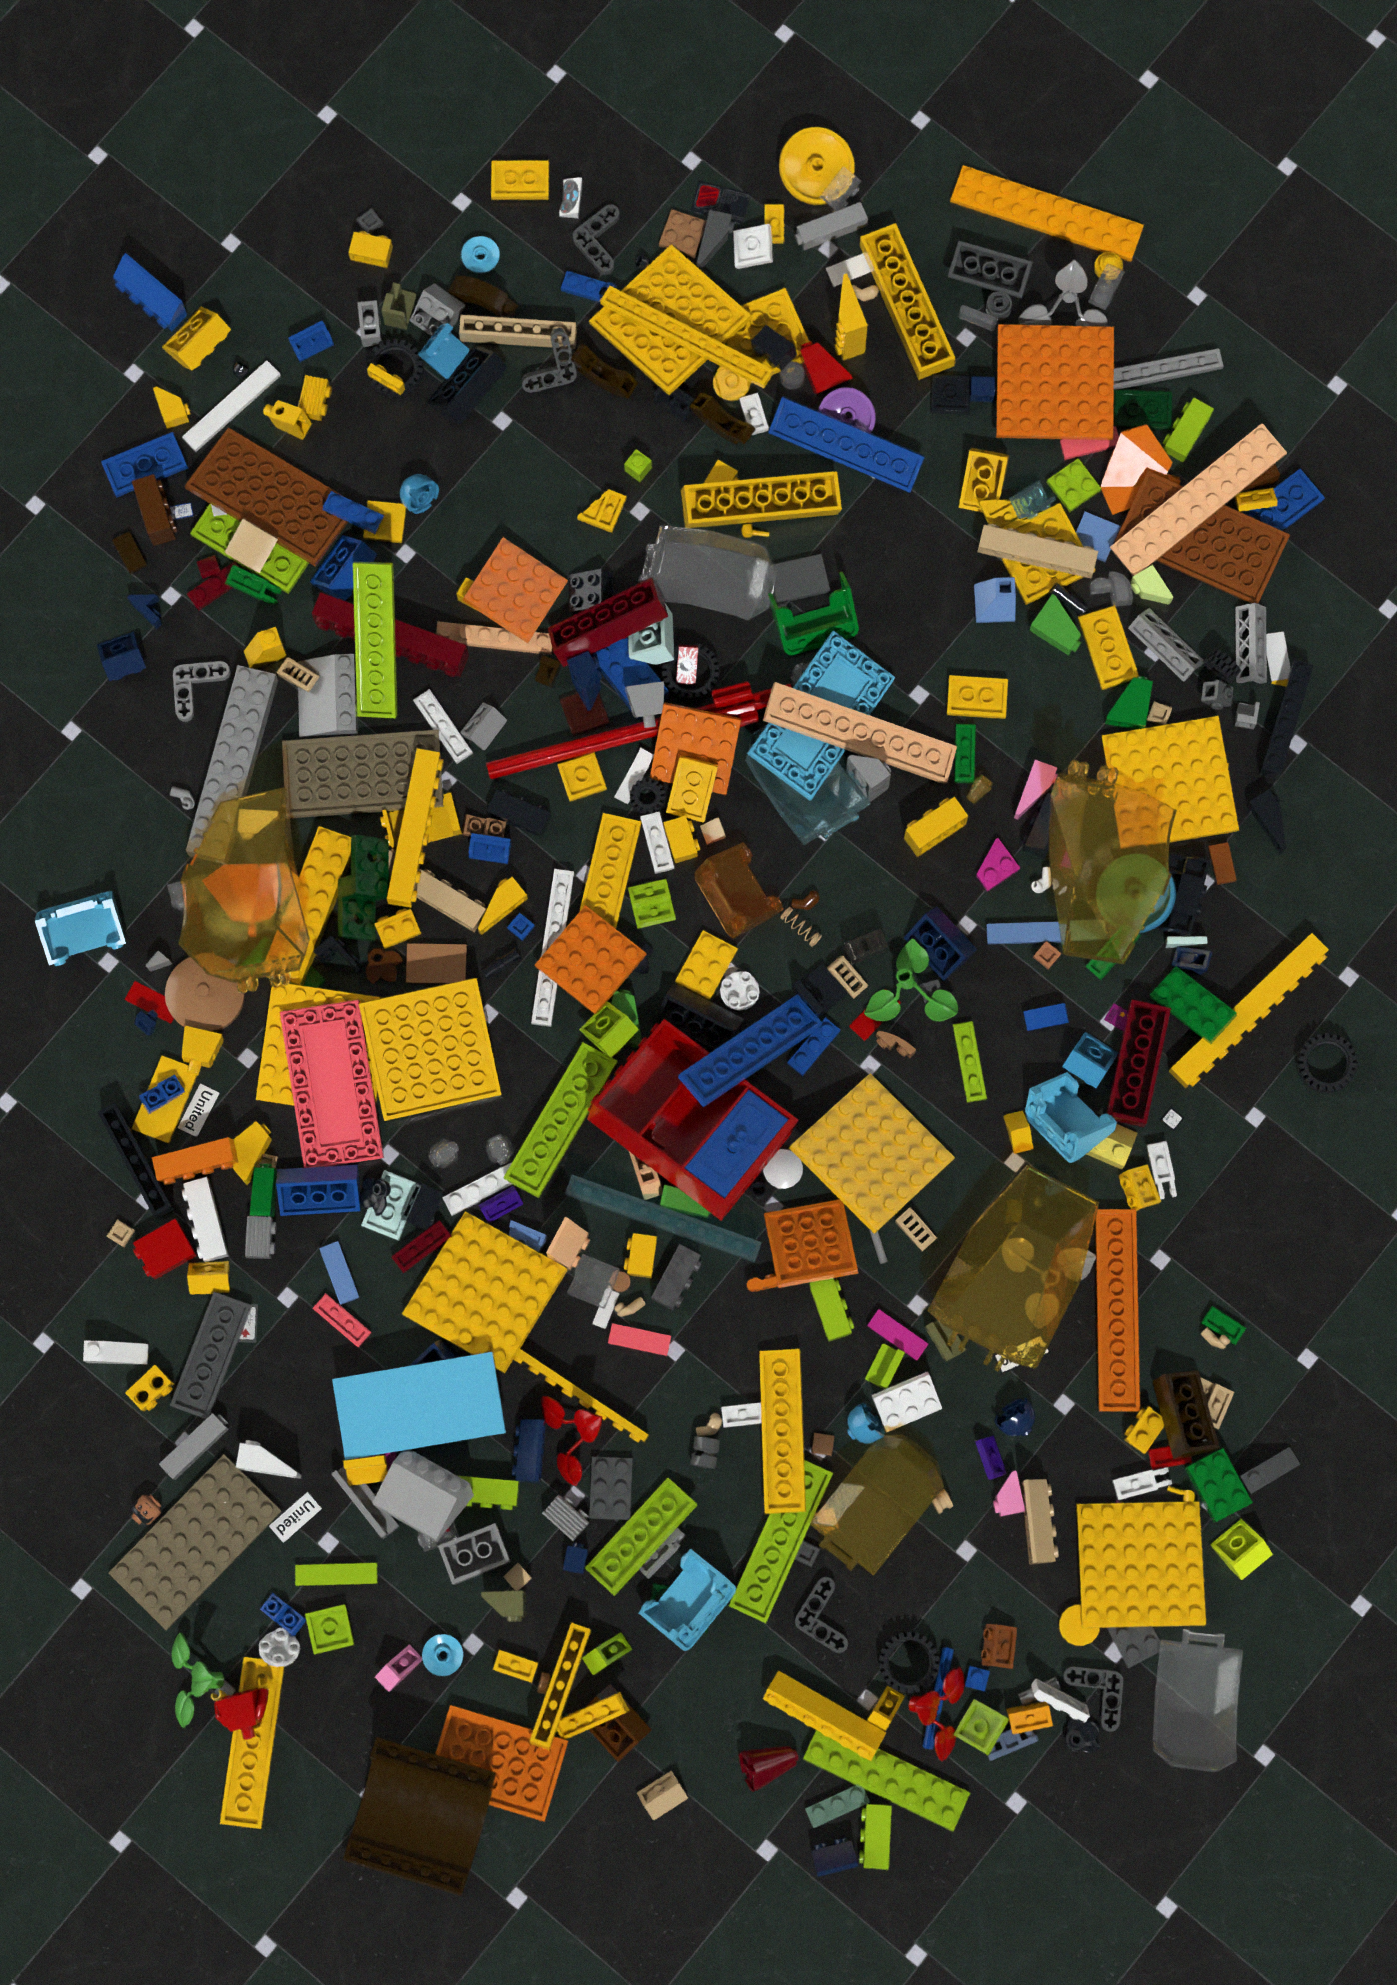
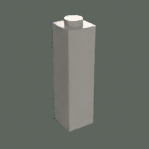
(831, 226)
(194, 1446)

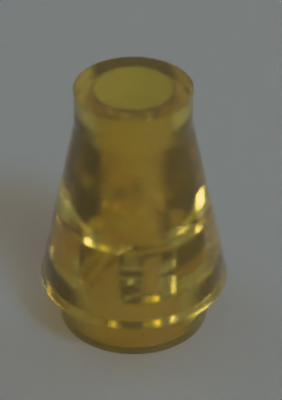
(979, 788)

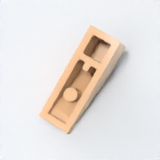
(647, 1178)

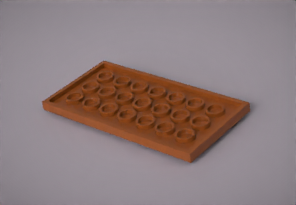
(269, 493)
(1223, 551)

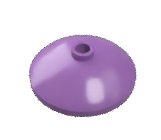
(851, 400)

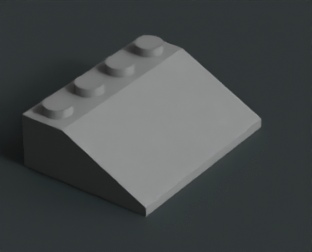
(332, 701)
(422, 1494)

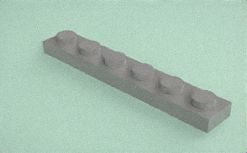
(1167, 369)

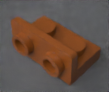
(999, 1646)

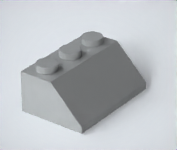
(869, 775)

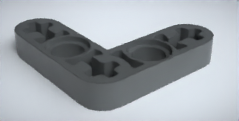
(591, 235)
(558, 371)
(815, 1623)
(1101, 1684)

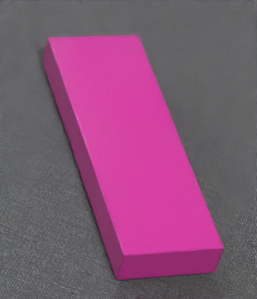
(897, 1335)

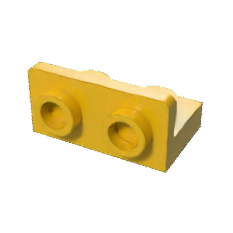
(397, 928)
(1139, 1188)
(1145, 1430)

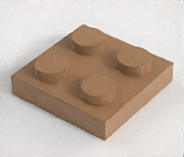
(683, 233)

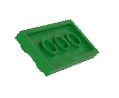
(1193, 1005)

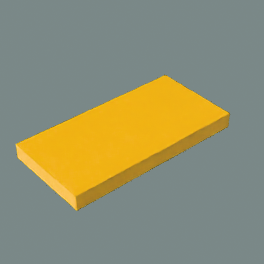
(1108, 647)
(164, 1121)

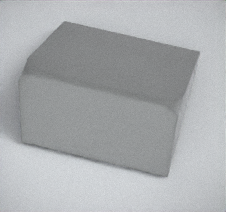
(158, 961)

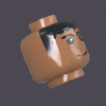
(146, 1509)

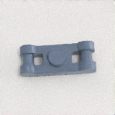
(1012, 1742)

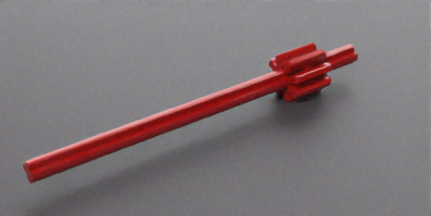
(730, 701)

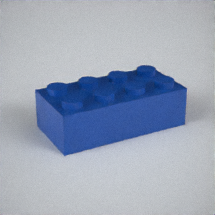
(623, 671)

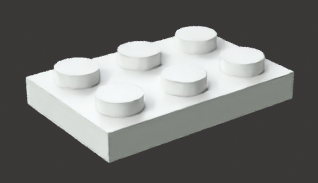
(906, 1401)

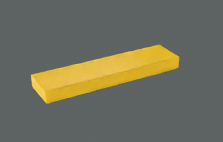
(592, 1716)

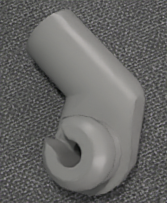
(185, 797)

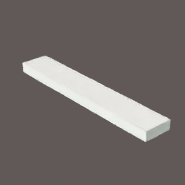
(231, 406)

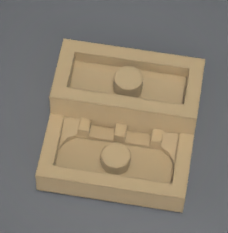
(251, 545)
(1218, 1401)

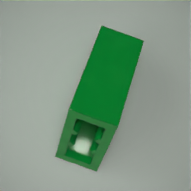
(1132, 705)
(264, 1191)

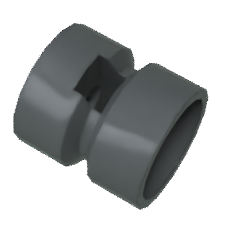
(999, 306)
(705, 1452)

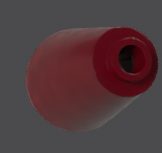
(766, 1765)

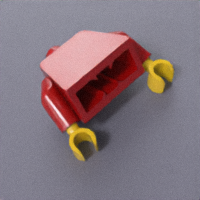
(242, 1708)

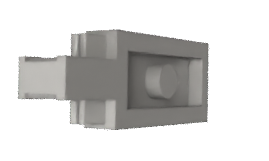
(663, 1553)

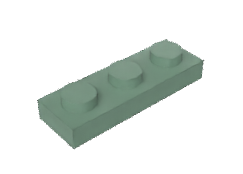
(837, 1805)

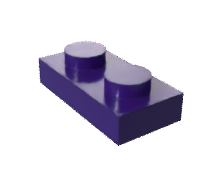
(501, 1204)
(991, 1457)

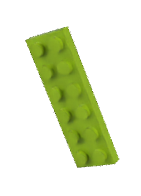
(281, 566)
(641, 1536)

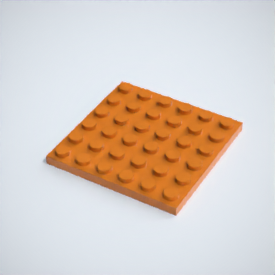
(1055, 382)

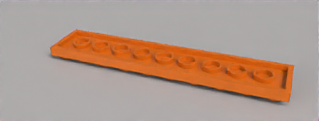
(1117, 1310)

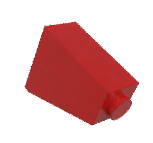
(821, 367)

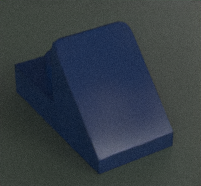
(143, 604)
(1192, 959)

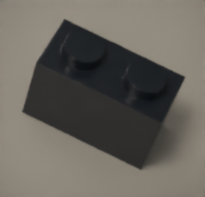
(773, 348)
(422, 1206)

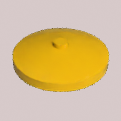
(812, 162)

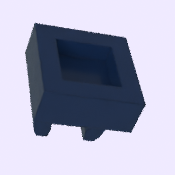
(146, 1022)

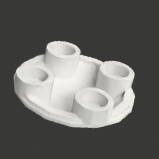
(739, 990)
(783, 1169)
(279, 1648)

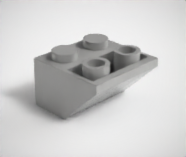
(435, 309)

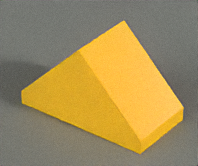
(1018, 1132)

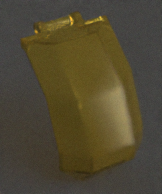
(879, 1502)

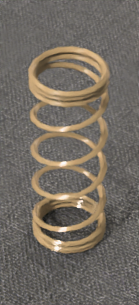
(816, 937)

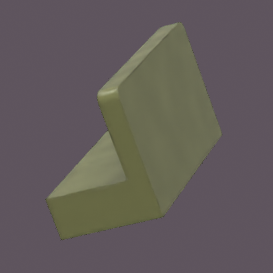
(940, 1335)

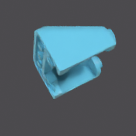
(80, 927)
(1065, 1118)
(690, 1602)

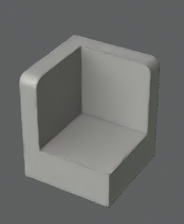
(1247, 715)

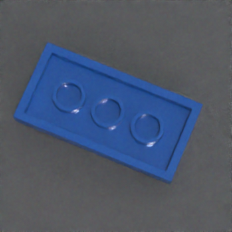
(155, 457)
(1294, 499)

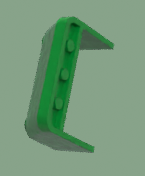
(812, 628)

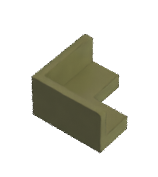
(398, 307)

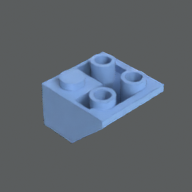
(995, 600)

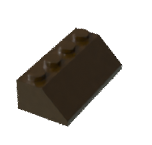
(1185, 1414)

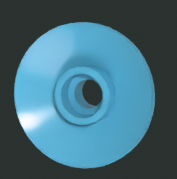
(480, 246)
(432, 1650)

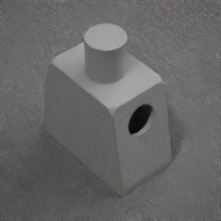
(646, 701)

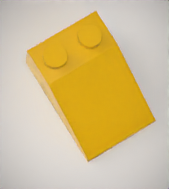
(983, 478)

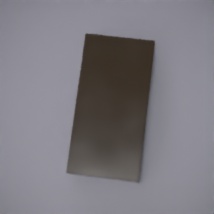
(129, 553)

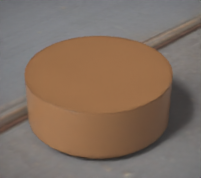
(622, 1283)
(543, 1683)

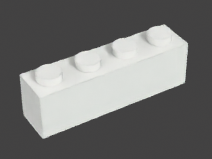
(206, 1220)

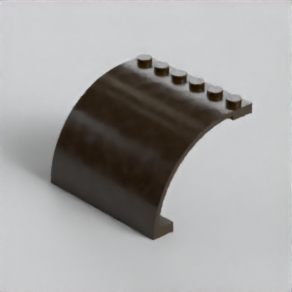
(420, 1816)

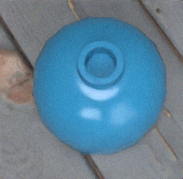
(418, 492)
(864, 1425)

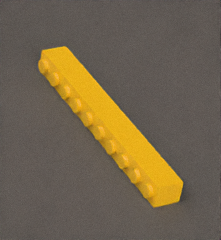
(1250, 1008)

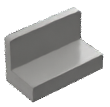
(484, 726)

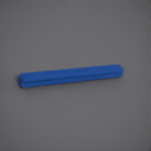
(944, 1668)

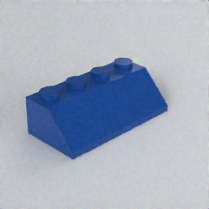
(149, 293)
(318, 1190)

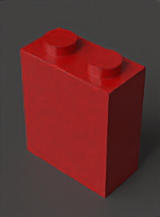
(164, 1249)

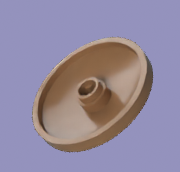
(201, 999)

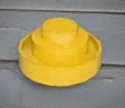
(1107, 258)

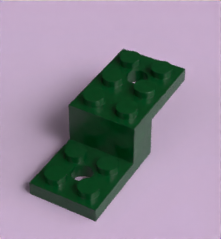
(363, 887)

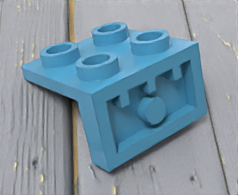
(444, 351)

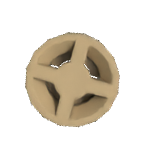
(942, 1501)

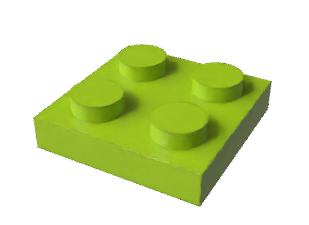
(1073, 485)
(329, 1629)
(981, 1727)

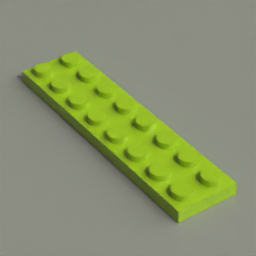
(375, 639)
(560, 1120)
(777, 1550)
(891, 1780)

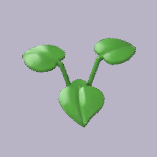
(912, 958)
(201, 1680)

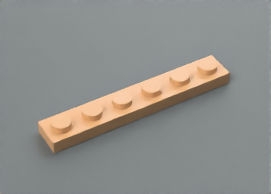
(494, 638)

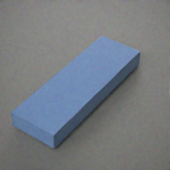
(339, 1273)

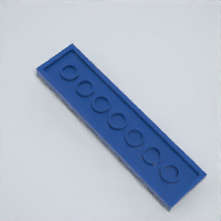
(846, 444)
(750, 1050)

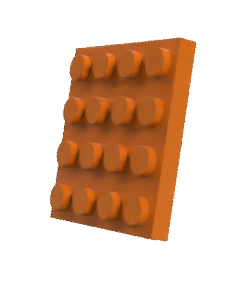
(515, 590)
(697, 736)
(590, 959)
(810, 1243)

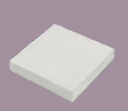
(753, 246)

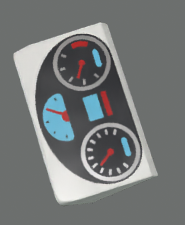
(571, 198)

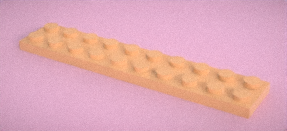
(1198, 500)
(859, 733)

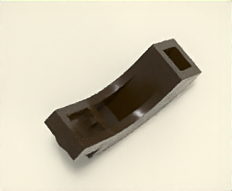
(484, 294)
(603, 375)
(720, 421)

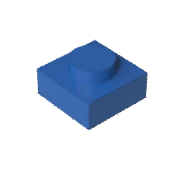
(520, 926)
(977, 1678)

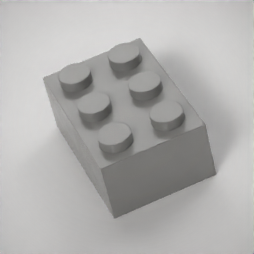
(474, 1554)

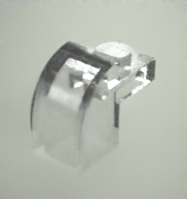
(1117, 585)
(429, 1544)

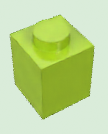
(638, 465)

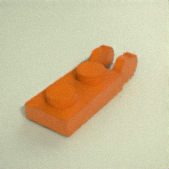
(757, 1284)

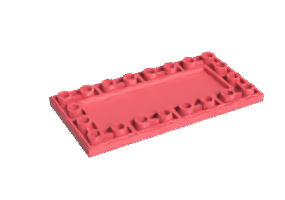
(331, 1084)

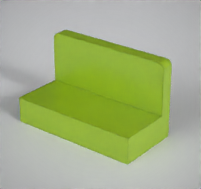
(884, 1366)

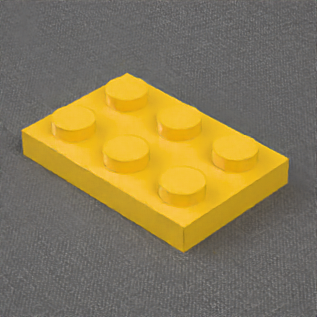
(520, 180)
(977, 697)
(692, 788)
(706, 965)

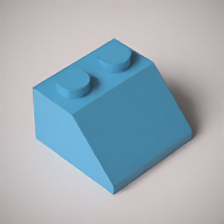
(1090, 1060)

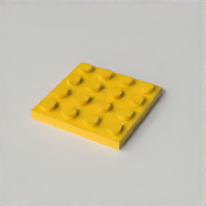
(778, 314)
(1036, 581)

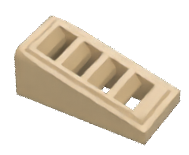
(286, 667)
(852, 972)
(909, 1212)

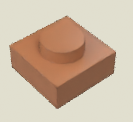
(1047, 955)

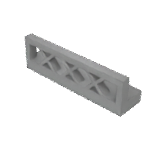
(1255, 642)
(1164, 645)
(363, 1498)

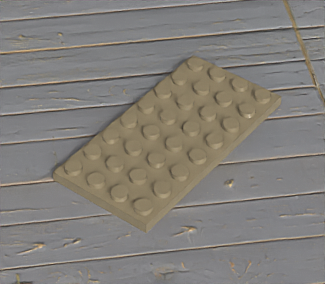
(353, 772)
(195, 1542)

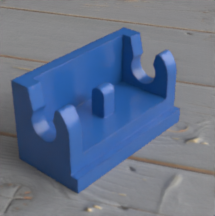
(311, 341)
(489, 848)

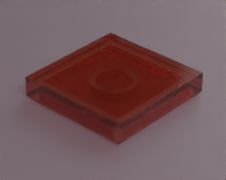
(579, 718)

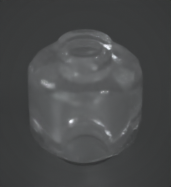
(792, 375)
(499, 1149)
(443, 1153)

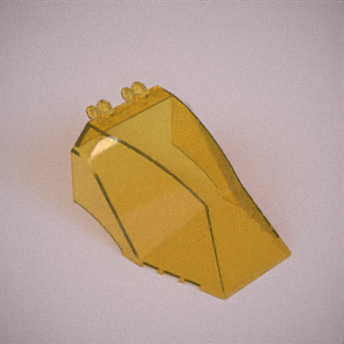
(1105, 861)
(245, 894)
(1018, 1269)

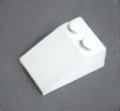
(258, 1459)

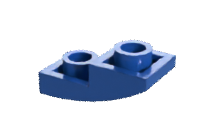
(1046, 1017)
(161, 1094)
(283, 1614)

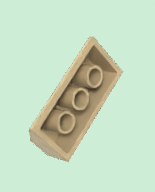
(1038, 1521)

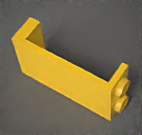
(443, 825)

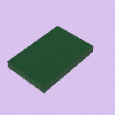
(1142, 407)

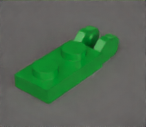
(251, 584)

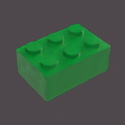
(1218, 1485)

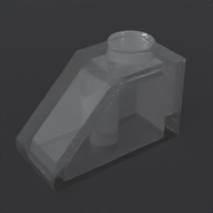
(1106, 287)

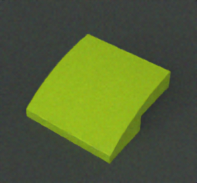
(651, 903)

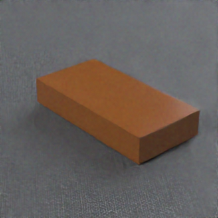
(1222, 863)

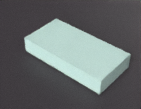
(1186, 941)

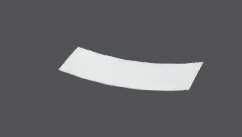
(634, 774)

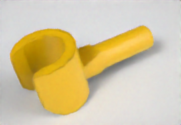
(747, 531)
(1189, 1495)

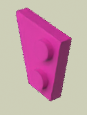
(996, 866)

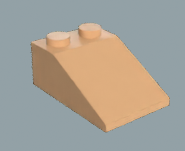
(568, 1244)

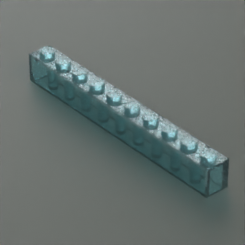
(663, 1218)

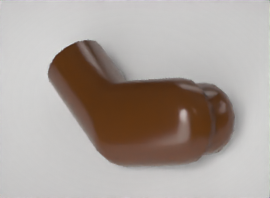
(808, 902)

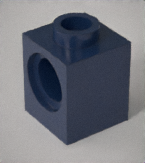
(982, 389)
(575, 1558)

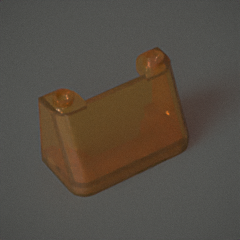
(735, 891)

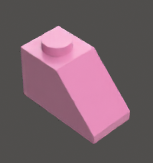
(1009, 1498)
(398, 1668)

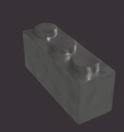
(677, 1277)

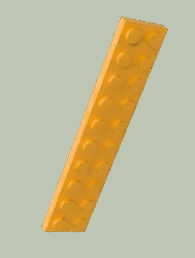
(1046, 213)

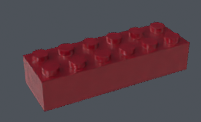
(608, 621)
(1138, 1063)

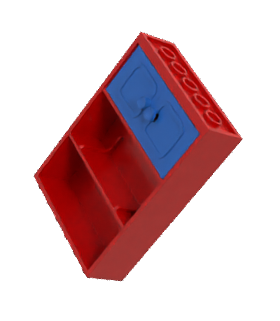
(699, 1149)

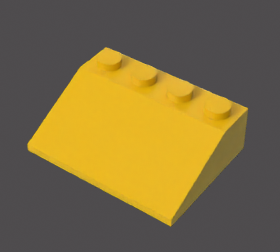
(851, 324)

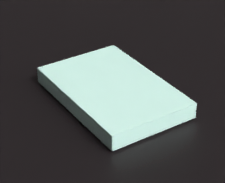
(389, 1221)

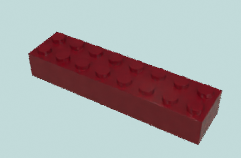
(410, 641)

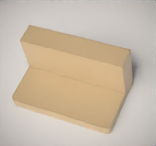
(662, 1795)

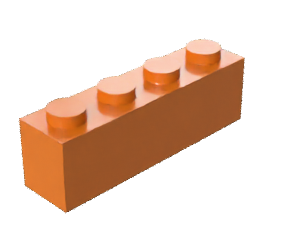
(195, 1160)

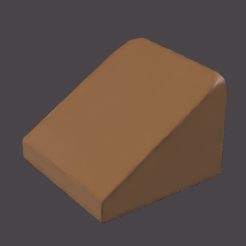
(823, 1444)

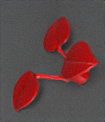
(588, 1427)
(927, 1708)

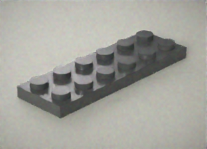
(211, 1355)

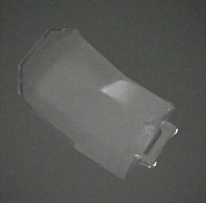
(710, 571)
(1197, 1703)

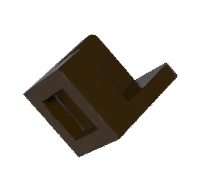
(548, 671)

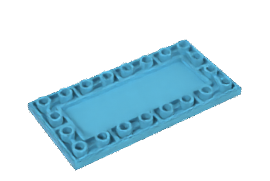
(839, 676)
(419, 1405)

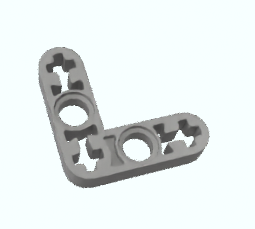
(187, 682)

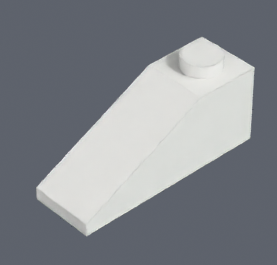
(115, 1352)

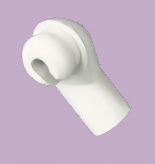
(1043, 883)

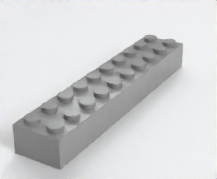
(235, 746)

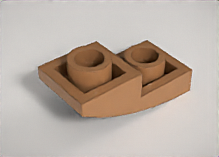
(483, 826)
(889, 1040)

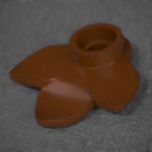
(383, 968)

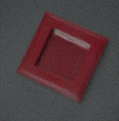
(208, 566)

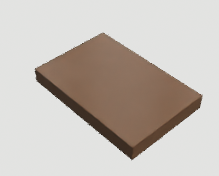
(436, 963)

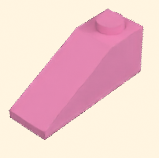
(1037, 785)

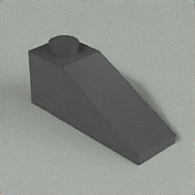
(715, 235)
(1269, 1470)

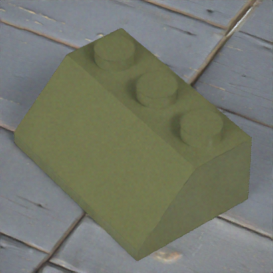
(508, 1603)

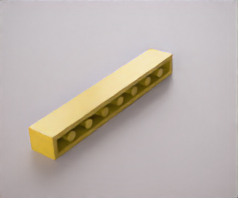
(414, 827)

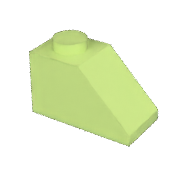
(1151, 586)

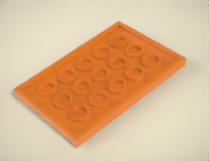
(523, 1771)

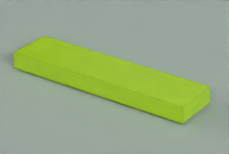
(969, 1061)
(336, 1574)

